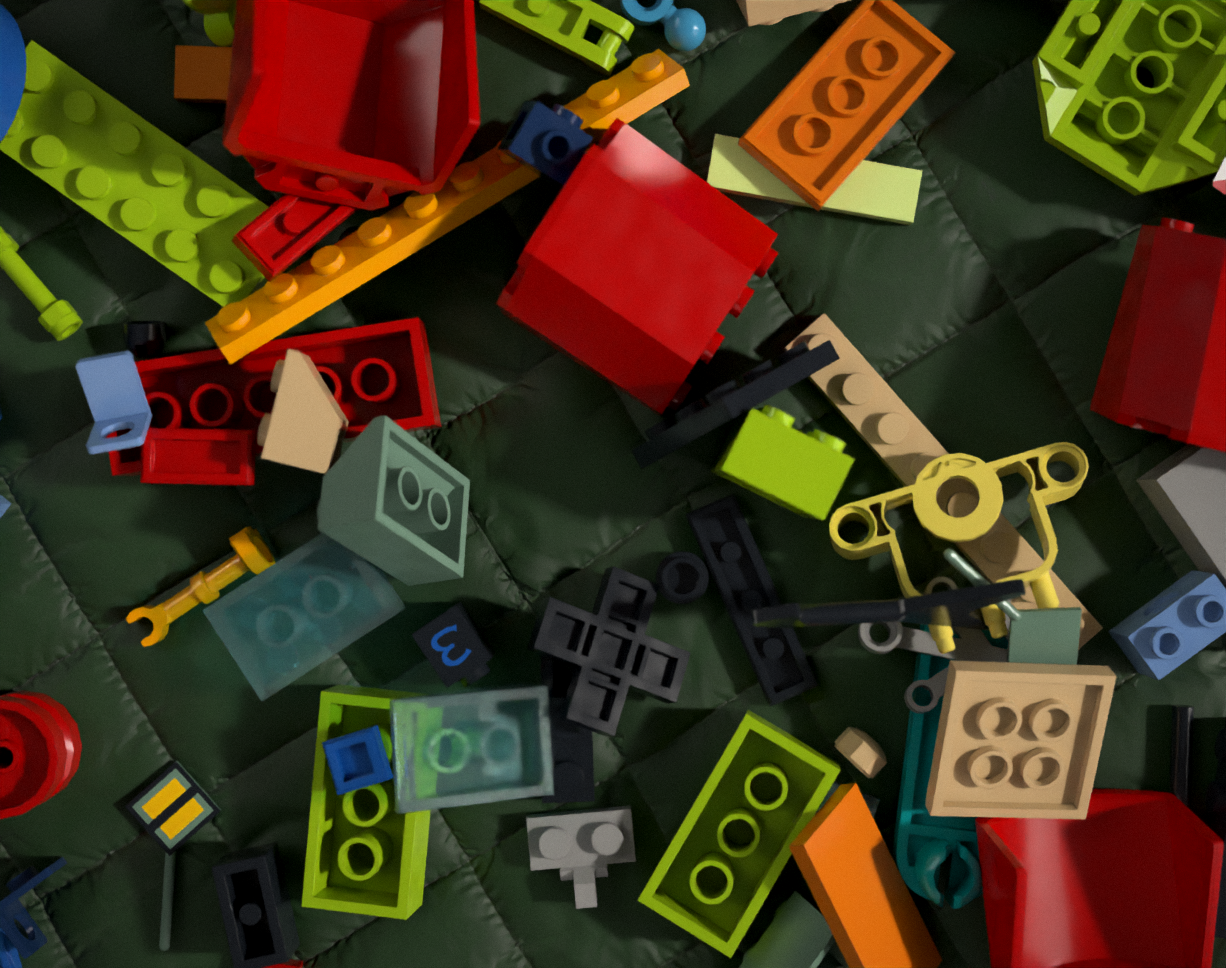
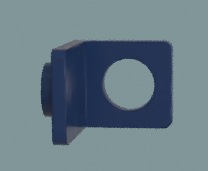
(13, 909)

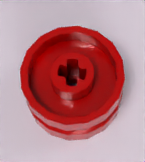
(36, 750)

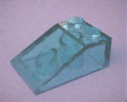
(471, 747)

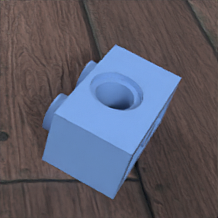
(1174, 624)

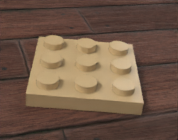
(1019, 740)

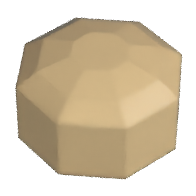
(861, 751)

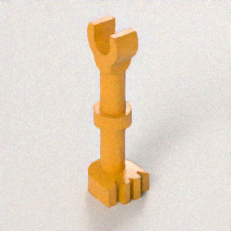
(204, 587)

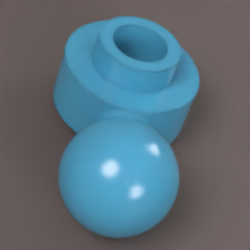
(682, 27)

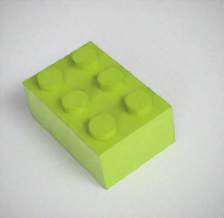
(782, 463)

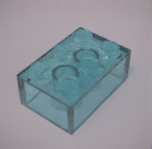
(302, 612)

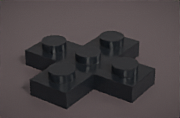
(609, 651)

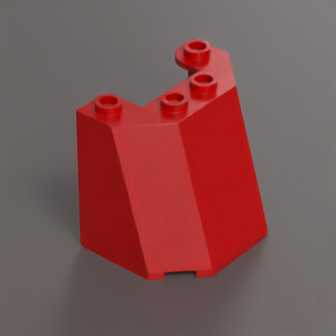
(352, 95)
(637, 269)
(1170, 339)

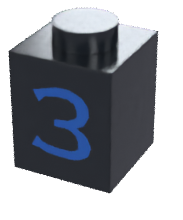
(455, 647)

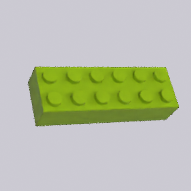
(133, 178)

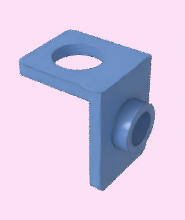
(114, 400)

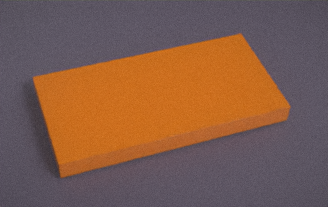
(846, 99)
(861, 887)

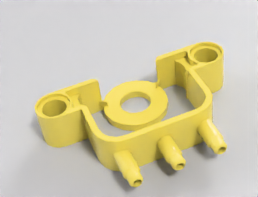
(985, 478)

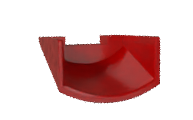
(1102, 890)

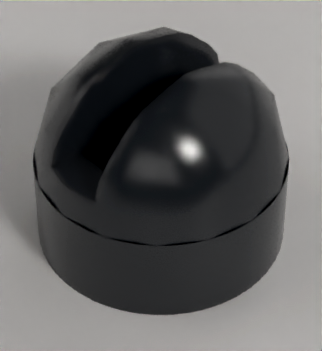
(142, 333)

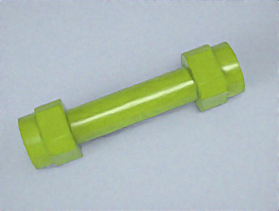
(56, 316)

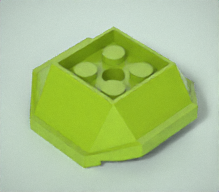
(1112, 121)

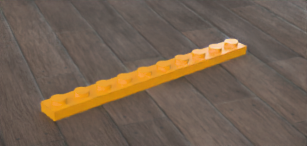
(423, 219)

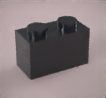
(256, 906)

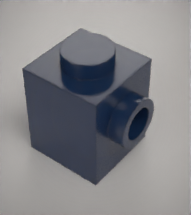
(546, 141)

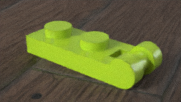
(564, 26)

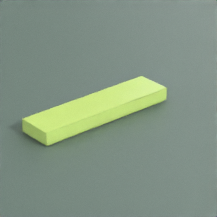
(869, 192)

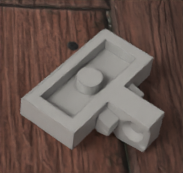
(581, 845)

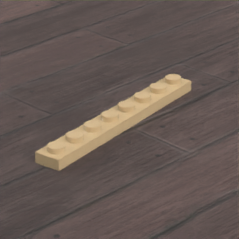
(908, 447)

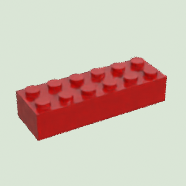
(365, 367)

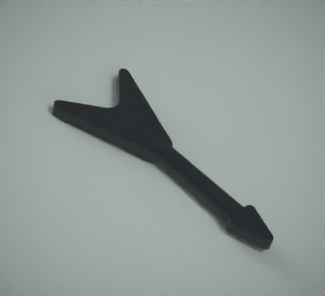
(945, 608)

